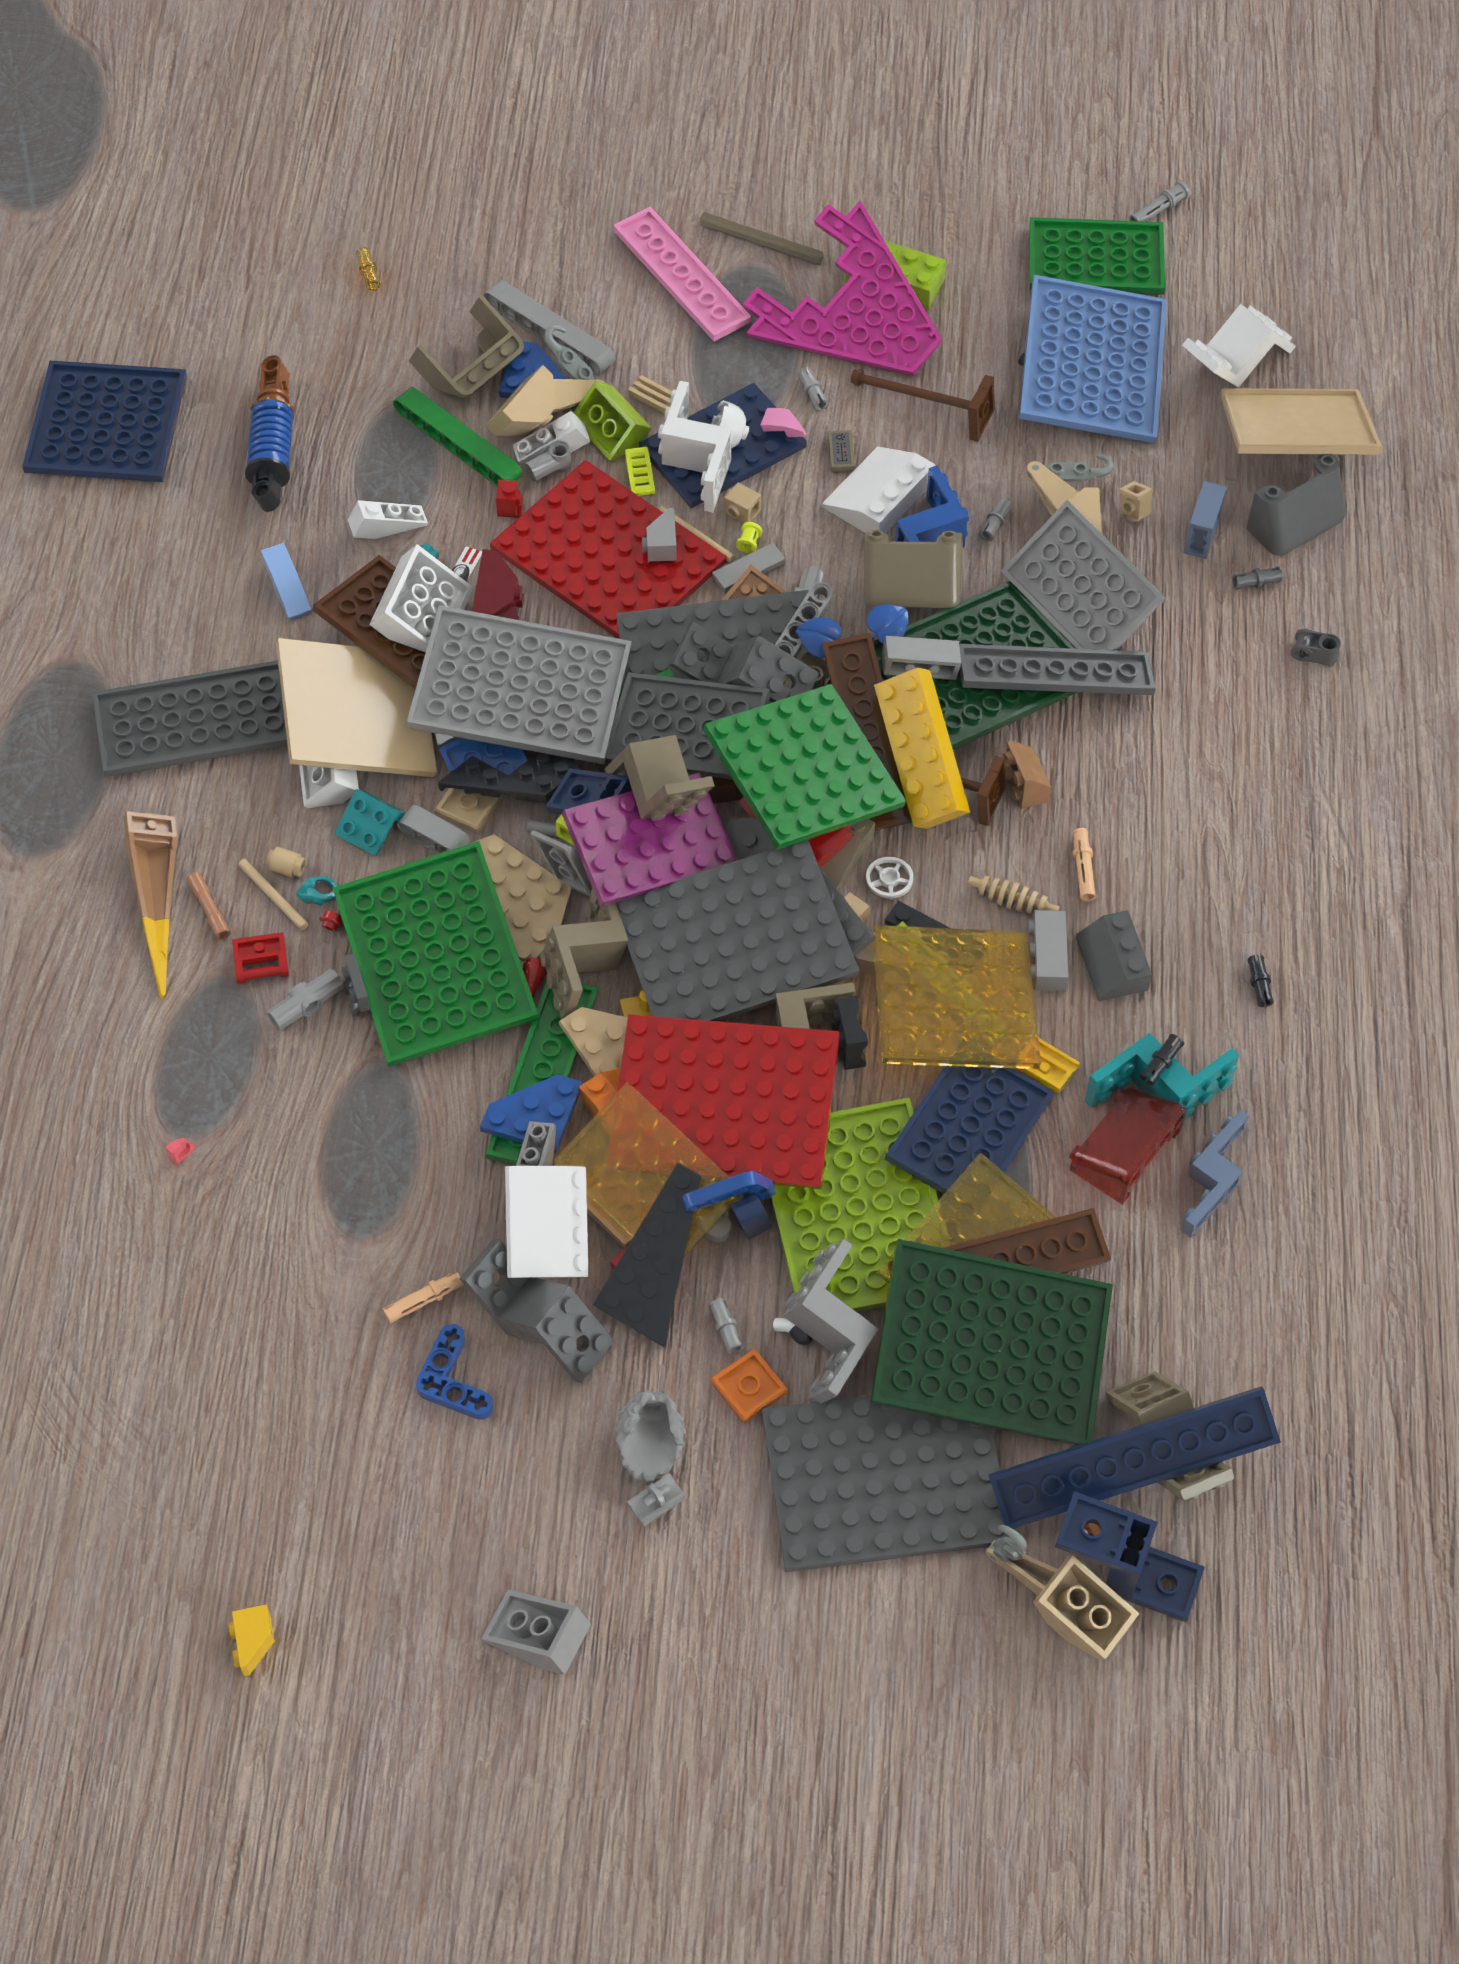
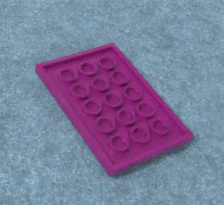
(638, 855)

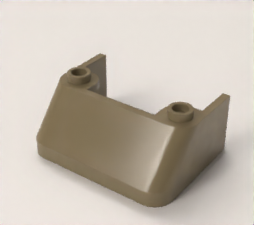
(496, 340)

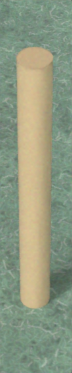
(730, 557)
(267, 888)

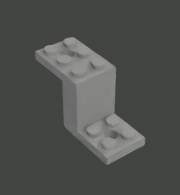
(829, 1322)

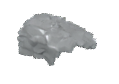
(649, 1435)

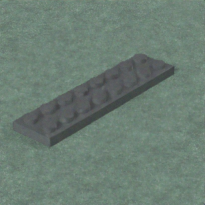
(1056, 669)

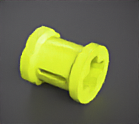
(748, 539)

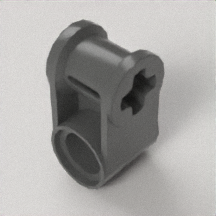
(1317, 648)

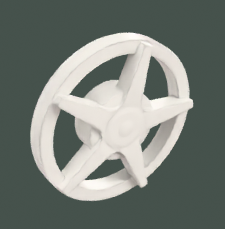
(889, 877)

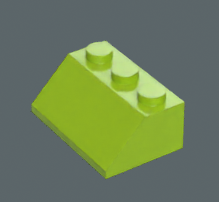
(611, 421)

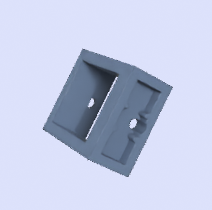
(1205, 519)

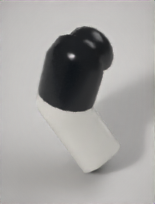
(796, 1333)

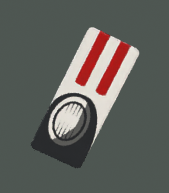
(467, 562)

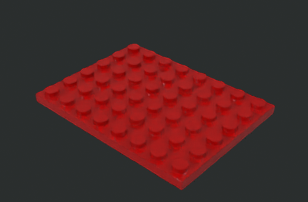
(590, 554)
(739, 1091)

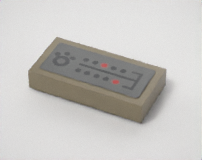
(841, 451)

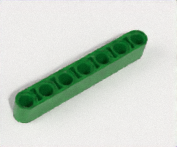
(456, 437)

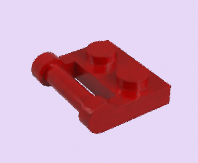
(260, 950)

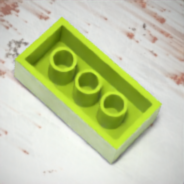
(921, 270)

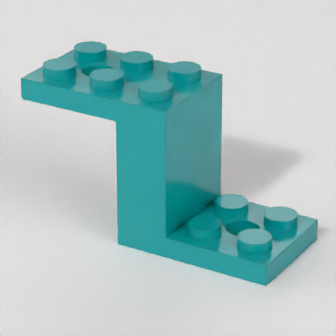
(1173, 1084)

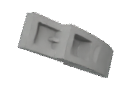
(538, 1145)

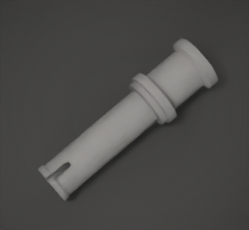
(1167, 200)

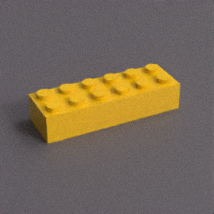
(922, 748)

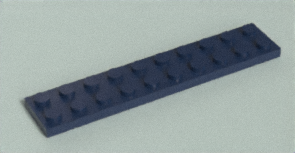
(1135, 1457)

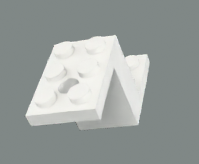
(1240, 344)
(695, 446)

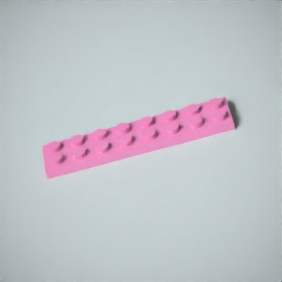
(682, 274)

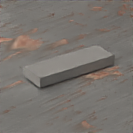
(764, 560)

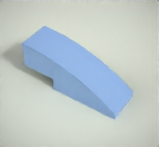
(286, 581)

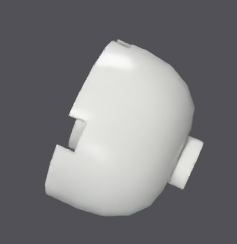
(734, 418)

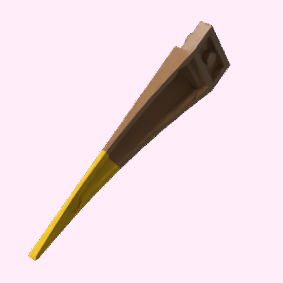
(151, 856)

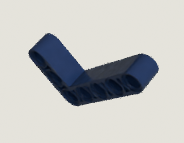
(751, 1215)

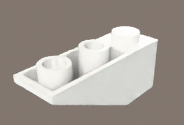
(565, 428)
(382, 519)

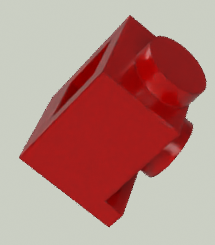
(509, 499)

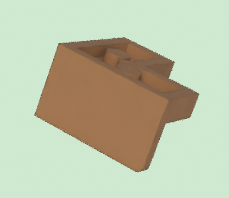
(753, 584)

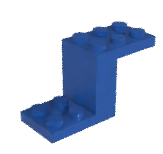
(944, 515)

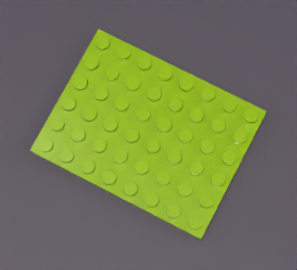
(858, 1202)

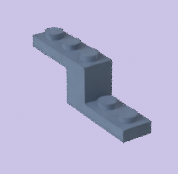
(1214, 1173)

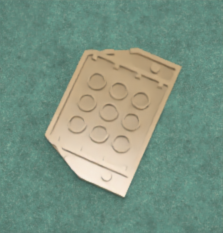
(528, 895)

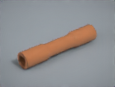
(202, 893)

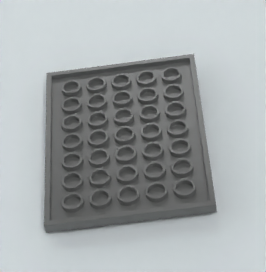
(737, 936)
(878, 1483)

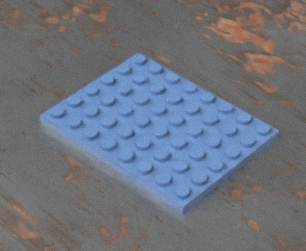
(1093, 359)

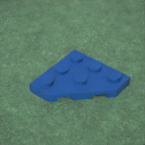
(524, 365)
(498, 756)
(544, 1102)

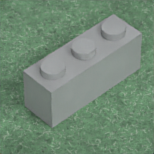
(907, 653)
(1049, 950)

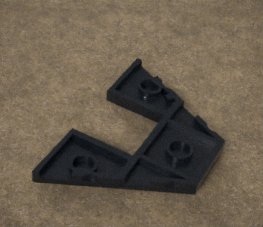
(533, 780)

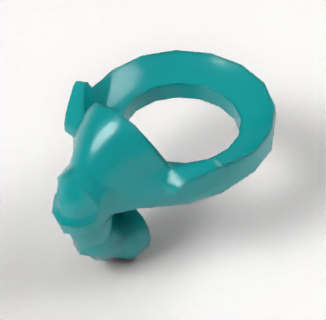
(308, 894)

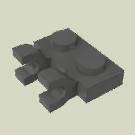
(354, 986)

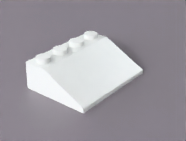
(880, 489)
(413, 598)
(546, 1222)

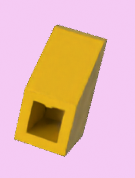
(253, 1636)

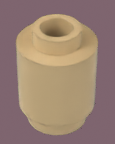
(286, 862)

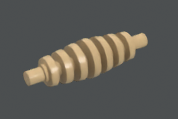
(1013, 895)

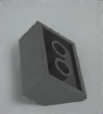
(1114, 956)

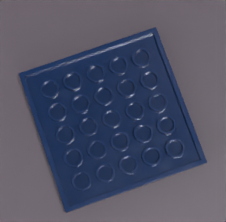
(105, 421)

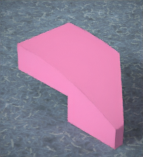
(782, 420)

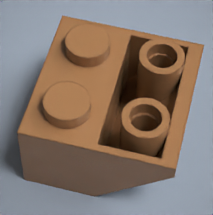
(1025, 775)

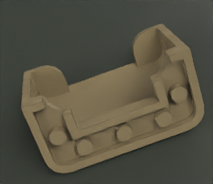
(913, 571)

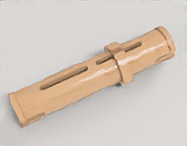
(1083, 855)
(427, 1294)

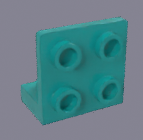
(367, 821)

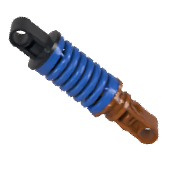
(270, 435)

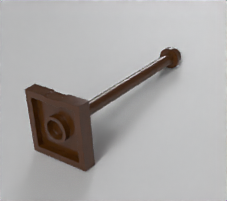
(979, 408)
(989, 790)

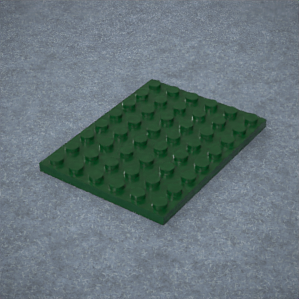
(991, 618)
(992, 1343)

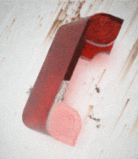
(1126, 1141)

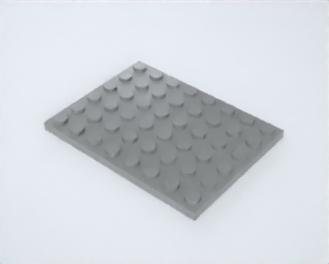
(520, 684)

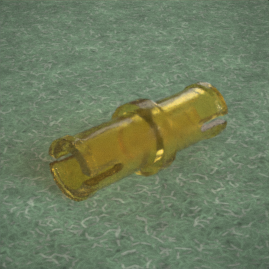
(368, 269)

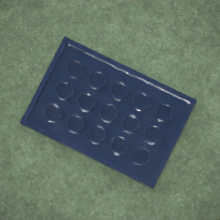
(748, 458)
(966, 1115)

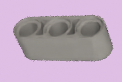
(431, 830)

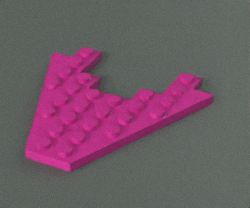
(870, 318)

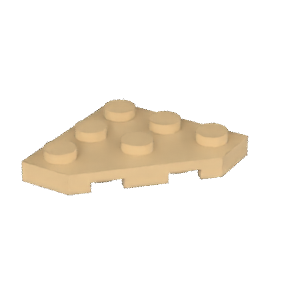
(596, 1038)

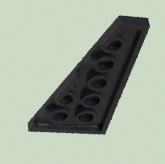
(648, 1273)

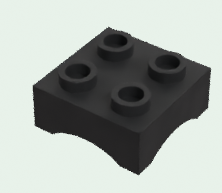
(852, 1037)

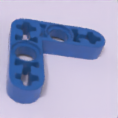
(737, 1185)
(440, 1377)

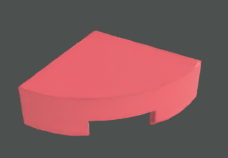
(179, 1150)

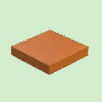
(749, 1385)

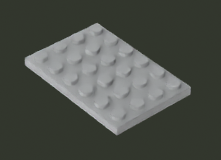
(1082, 582)

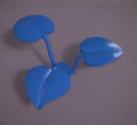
(882, 620)

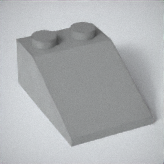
(563, 862)
(537, 1630)

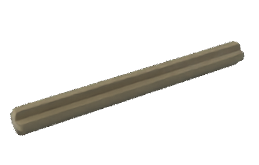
(761, 238)

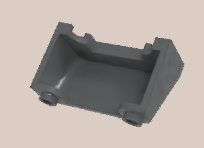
(1293, 518)

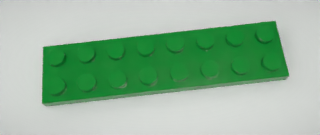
(544, 1055)

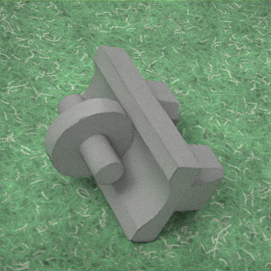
(656, 1500)

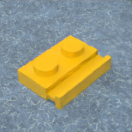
(1055, 1067)

